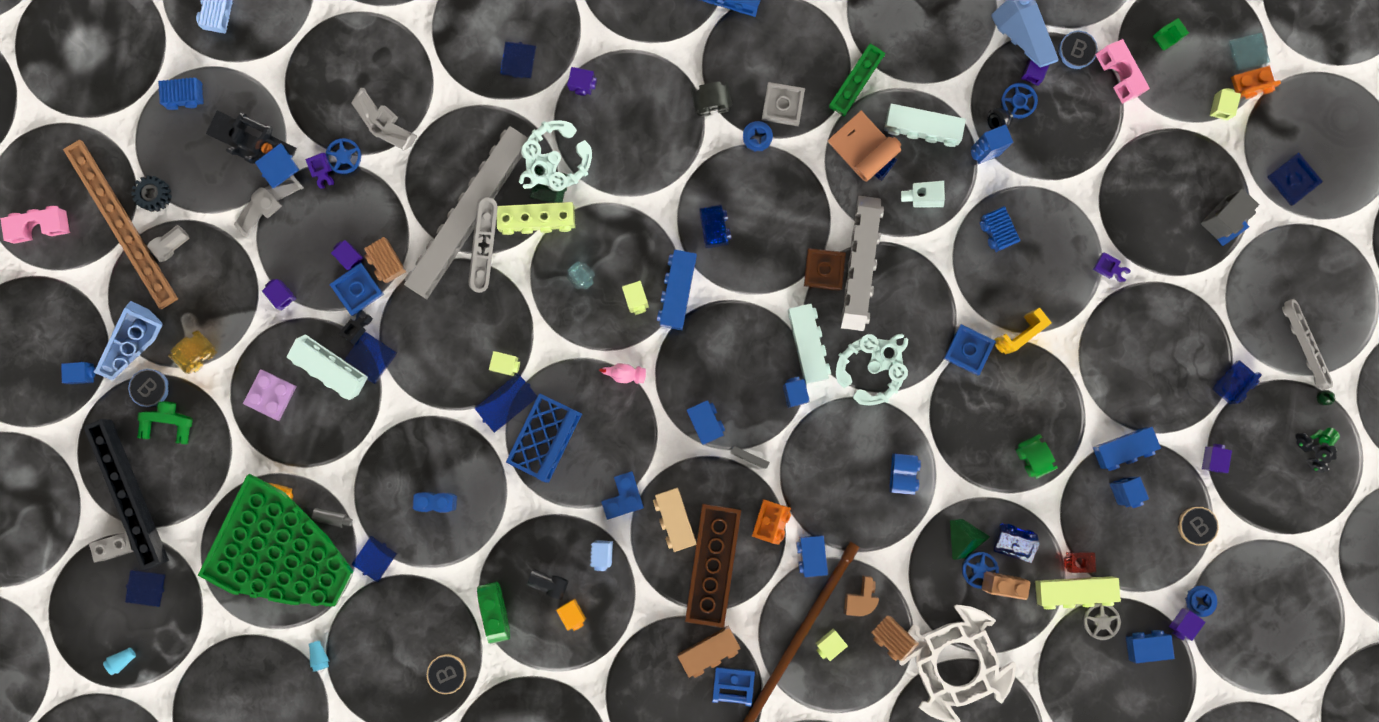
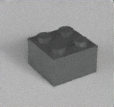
(1230, 214)

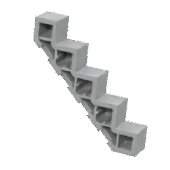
(861, 263)

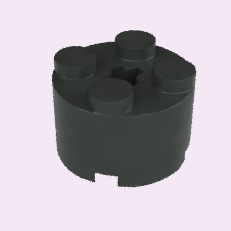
(711, 98)

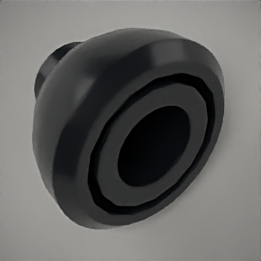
(999, 117)

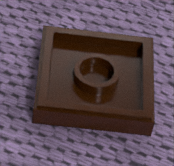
(824, 269)

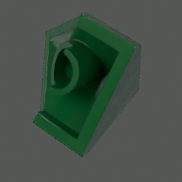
(965, 538)

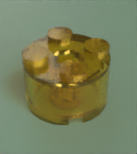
(192, 352)

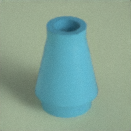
(318, 657)
(118, 661)

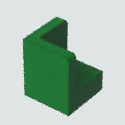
(1171, 34)

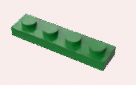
(857, 80)

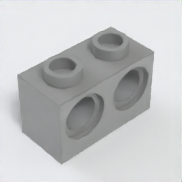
(110, 547)

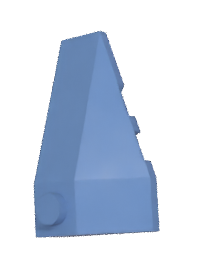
(1026, 28)
(132, 335)

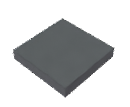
(749, 457)

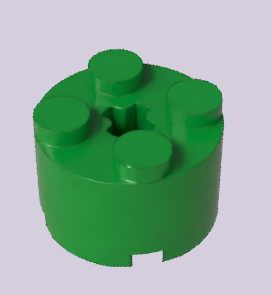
(1037, 457)

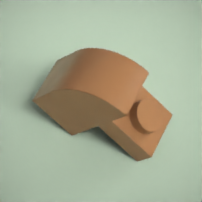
(862, 604)

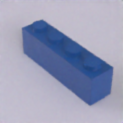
(678, 289)

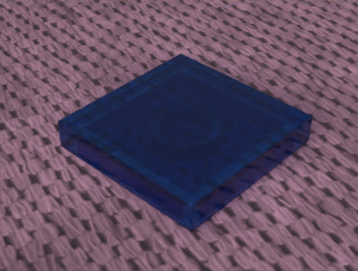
(1295, 179)
(370, 357)

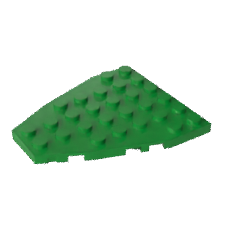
(275, 551)

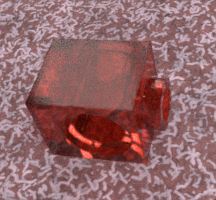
(1088, 562)

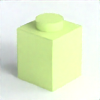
(1225, 104)
(504, 364)
(830, 645)

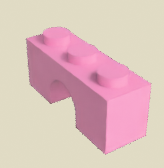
(1119, 58)
(19, 227)

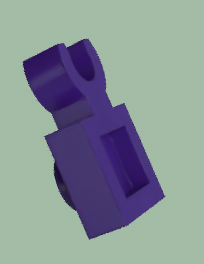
(320, 167)
(1109, 266)

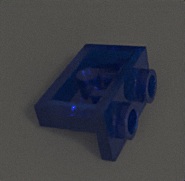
(1237, 383)
(1017, 542)

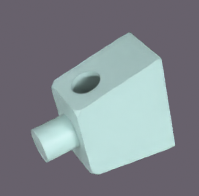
(933, 193)

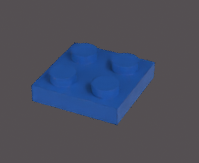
(356, 289)
(969, 349)

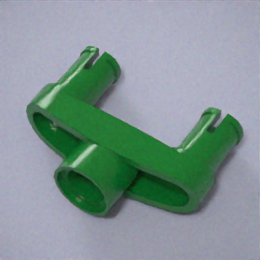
(165, 414)

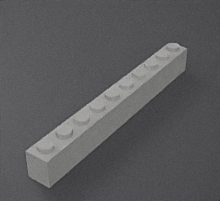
(461, 220)

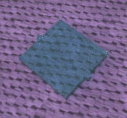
(1249, 51)

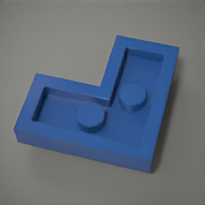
(627, 501)

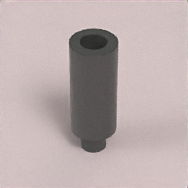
(331, 518)

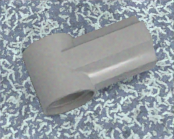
(164, 246)

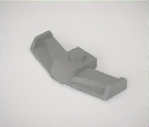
(382, 121)
(265, 202)

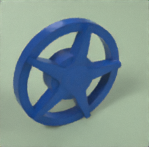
(1020, 100)
(343, 155)
(978, 568)

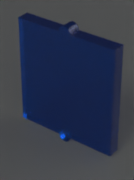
(518, 60)
(374, 559)
(145, 588)

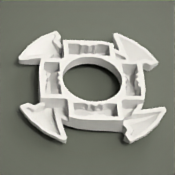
(988, 678)

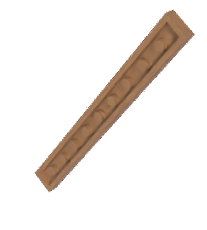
(120, 224)

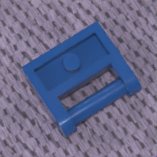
(736, 680)

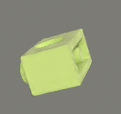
(635, 297)

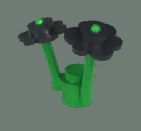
(1324, 452)

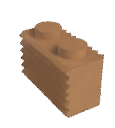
(385, 260)
(1006, 585)
(894, 639)

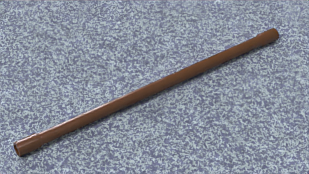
(846, 558)

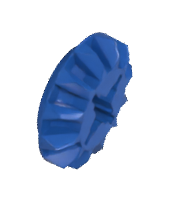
(762, 129)
(1209, 598)

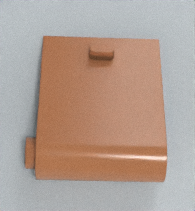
(864, 146)

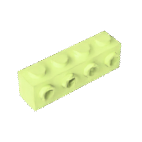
(535, 217)
(1078, 591)

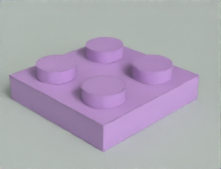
(269, 395)

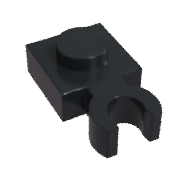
(354, 328)

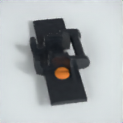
(243, 143)

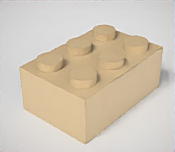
(674, 520)

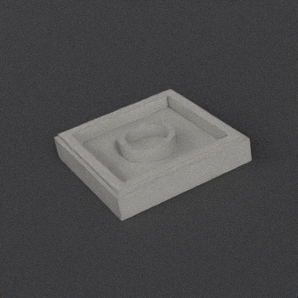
(783, 104)

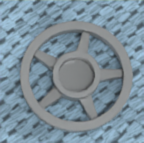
(1102, 622)

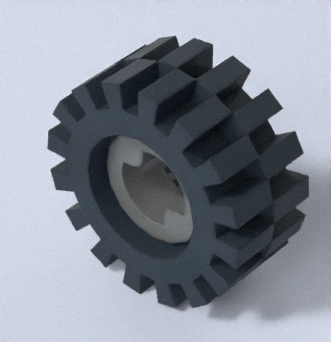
(160, 195)

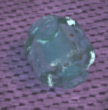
(580, 275)

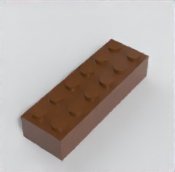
(713, 565)

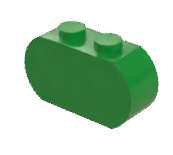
(493, 612)

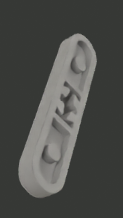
(481, 264)
(1314, 358)

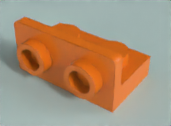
(1254, 82)
(771, 522)

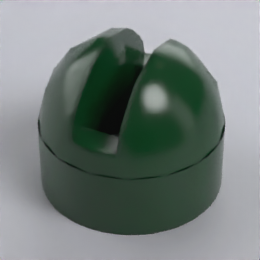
(1323, 400)

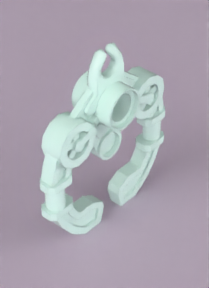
(548, 162)
(878, 363)

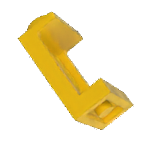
(1038, 322)

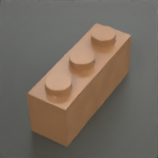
(709, 652)

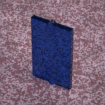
(506, 402)

